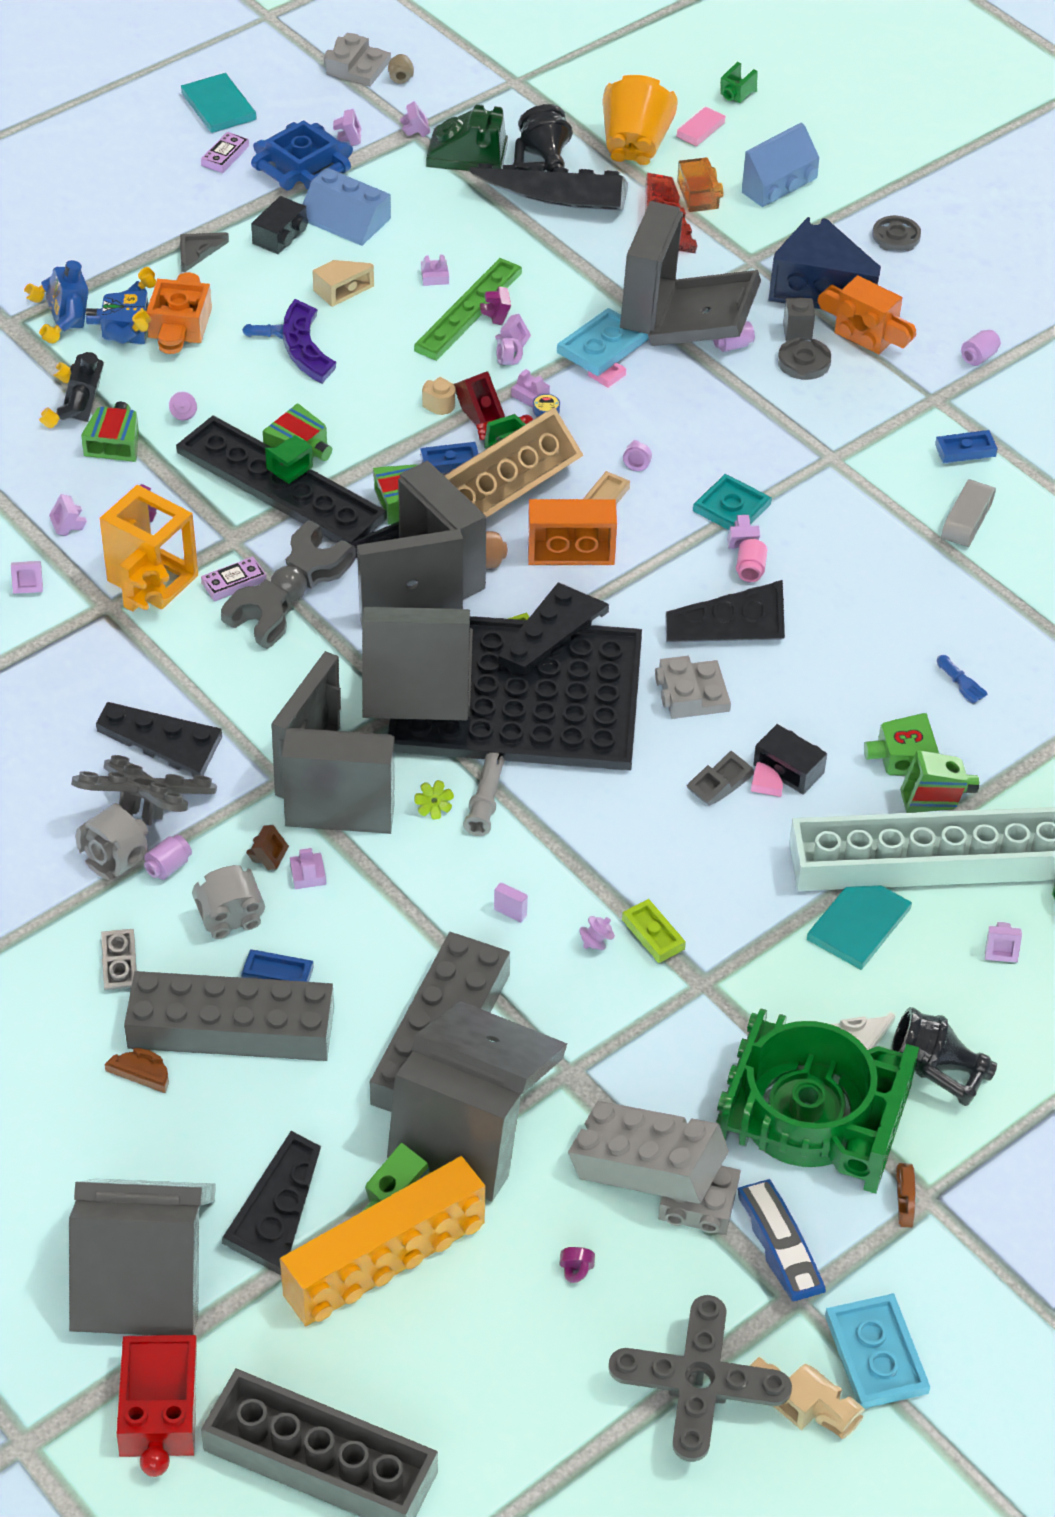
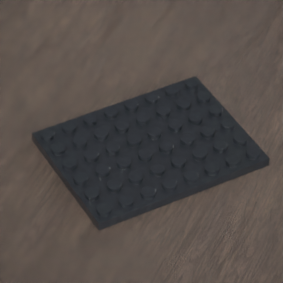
(562, 712)

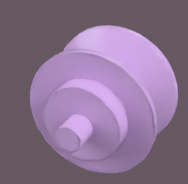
(182, 406)
(596, 933)

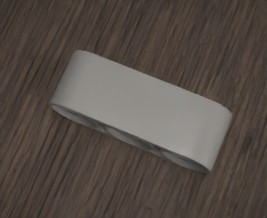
(968, 513)

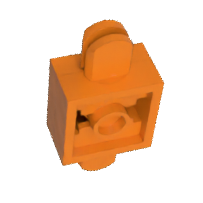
(179, 311)
(867, 315)

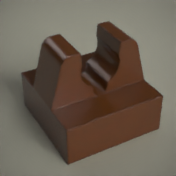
(268, 848)

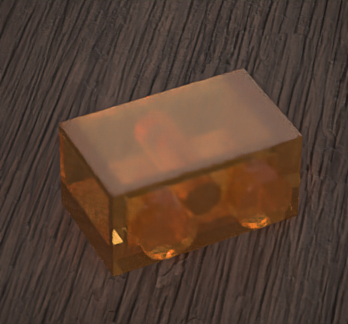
(699, 184)

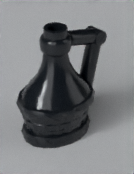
(544, 134)
(940, 1052)

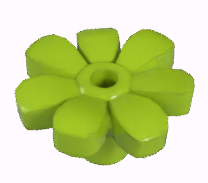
(433, 799)

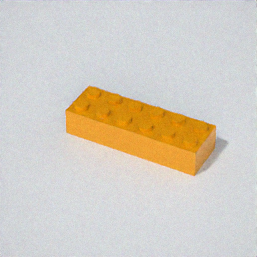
(383, 1241)

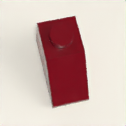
(479, 398)

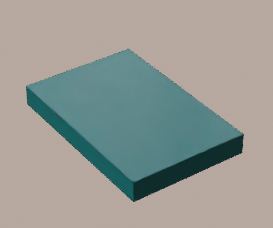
(218, 102)
(859, 923)

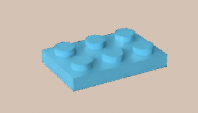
(600, 343)
(877, 1351)

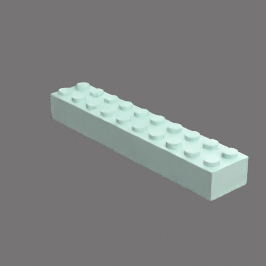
(923, 848)

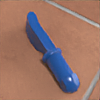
(263, 330)
(967, 686)

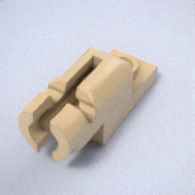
(819, 1398)

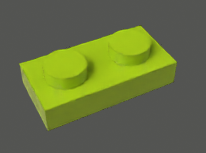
(653, 930)

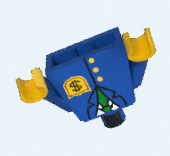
(66, 298)
(124, 313)

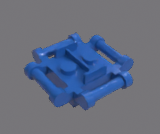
(300, 153)

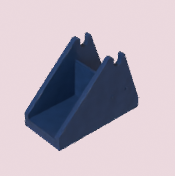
(815, 260)

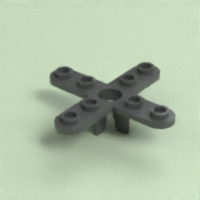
(135, 784)
(702, 1357)

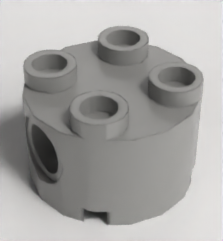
(112, 841)
(229, 901)

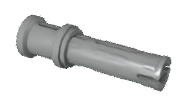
(482, 803)

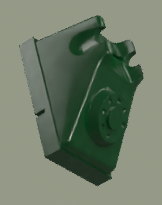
(469, 140)

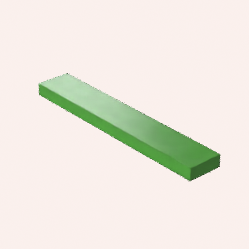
(465, 310)

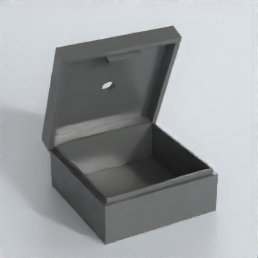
(672, 307)
(437, 546)
(416, 663)
(326, 773)
(465, 1091)
(135, 1256)

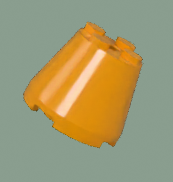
(637, 117)

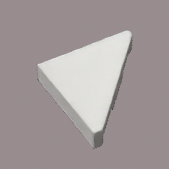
(868, 1030)

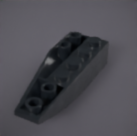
(559, 186)

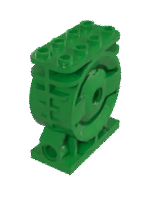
(817, 1132)

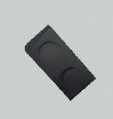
(279, 225)
(791, 757)

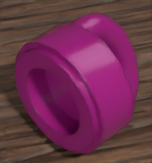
(576, 1259)

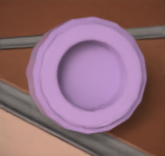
(505, 351)
(637, 456)

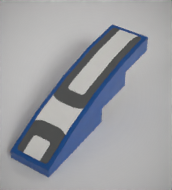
(782, 1240)

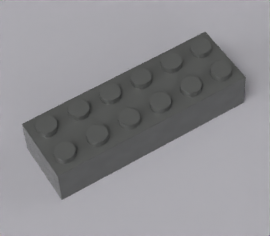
(460, 972)
(230, 1015)
(318, 1449)

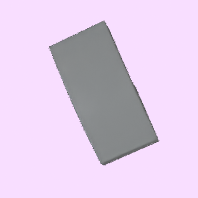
(118, 958)

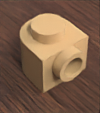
(438, 396)

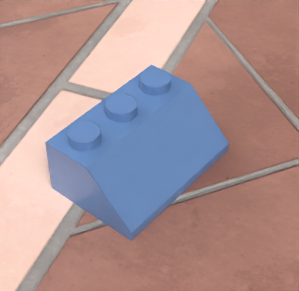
(780, 165)
(346, 206)

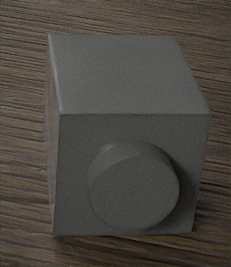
(798, 318)

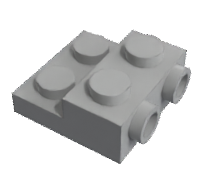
(356, 60)
(692, 687)
(713, 1212)

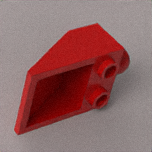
(157, 1400)

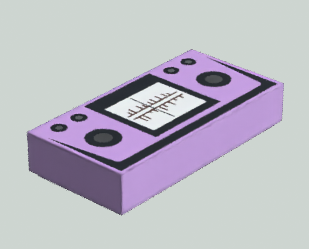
(225, 152)
(233, 577)

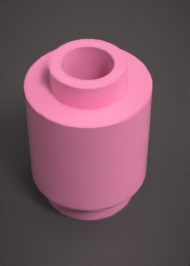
(751, 560)

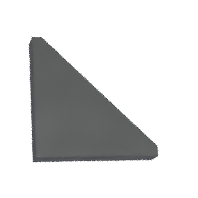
(199, 246)

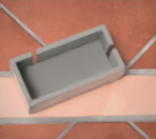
(649, 1151)

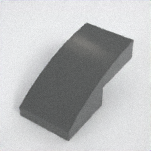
(721, 780)

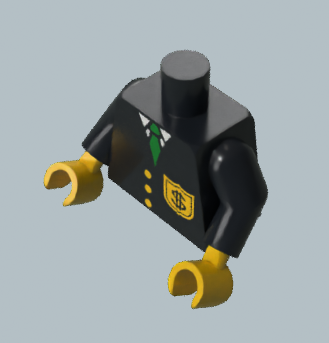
(81, 392)

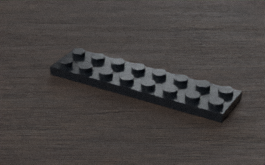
(310, 497)

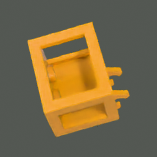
(135, 555)

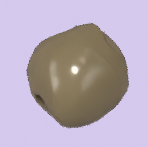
(400, 69)

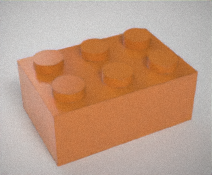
(572, 531)

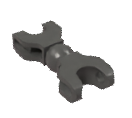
(273, 599)

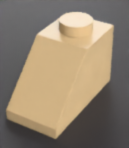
(342, 280)

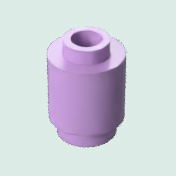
(746, 337)
(980, 347)
(167, 857)

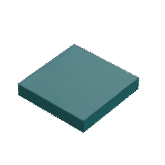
(731, 498)

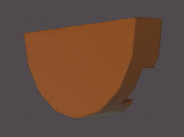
(140, 1067)
(905, 1194)

